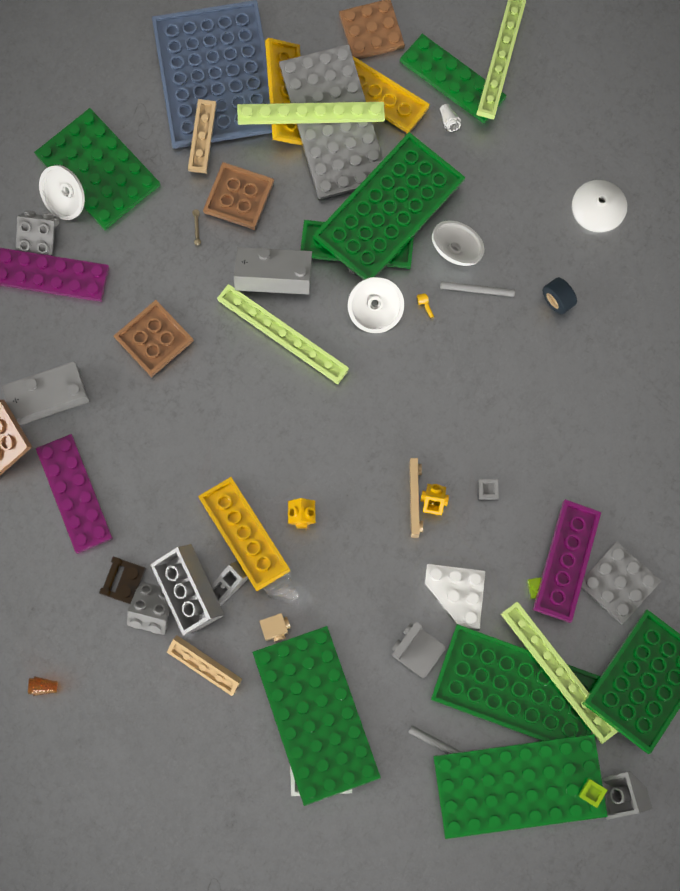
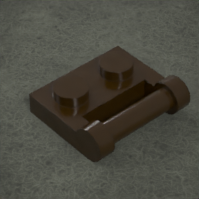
(128, 583)

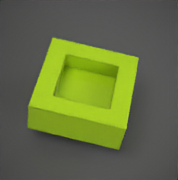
(533, 586)
(592, 793)

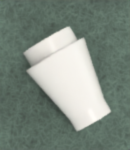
(450, 118)

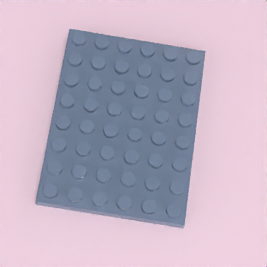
(214, 58)

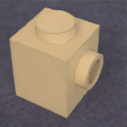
(275, 627)

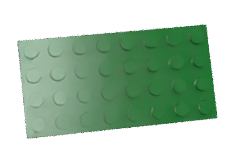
(389, 207)
(507, 687)
(316, 716)
(517, 786)

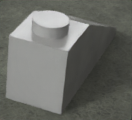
(229, 582)

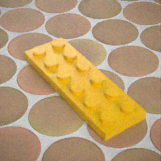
(275, 52)
(400, 105)
(244, 534)

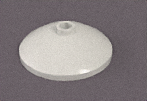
(61, 192)
(597, 215)
(458, 243)
(378, 317)

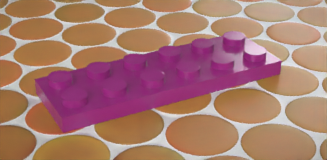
(52, 274)
(74, 493)
(567, 561)

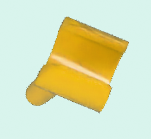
(423, 299)

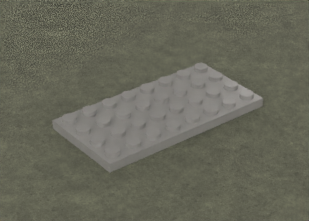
(336, 153)

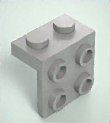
(36, 232)
(149, 609)
(418, 650)

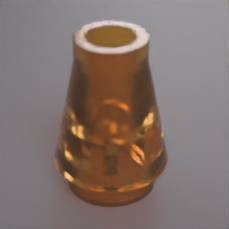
(41, 686)

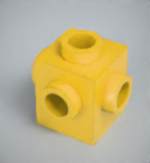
(434, 499)
(301, 512)

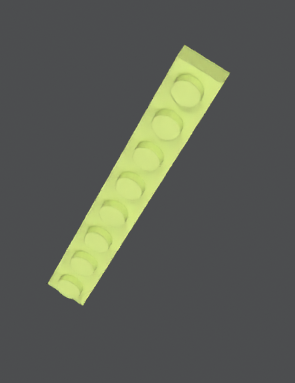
(501, 58)
(310, 113)
(283, 334)
(556, 669)

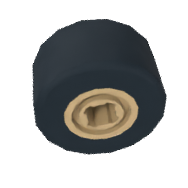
(559, 295)

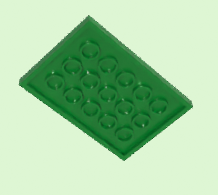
(105, 167)
(641, 683)

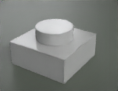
(488, 489)

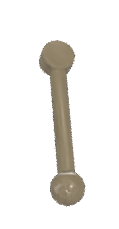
(196, 214)

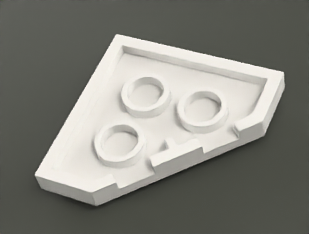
(458, 592)

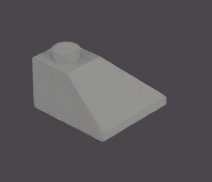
(625, 795)

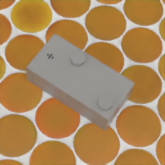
(273, 270)
(46, 393)
(187, 589)

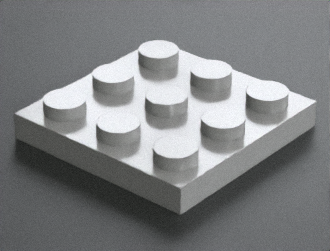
(619, 583)

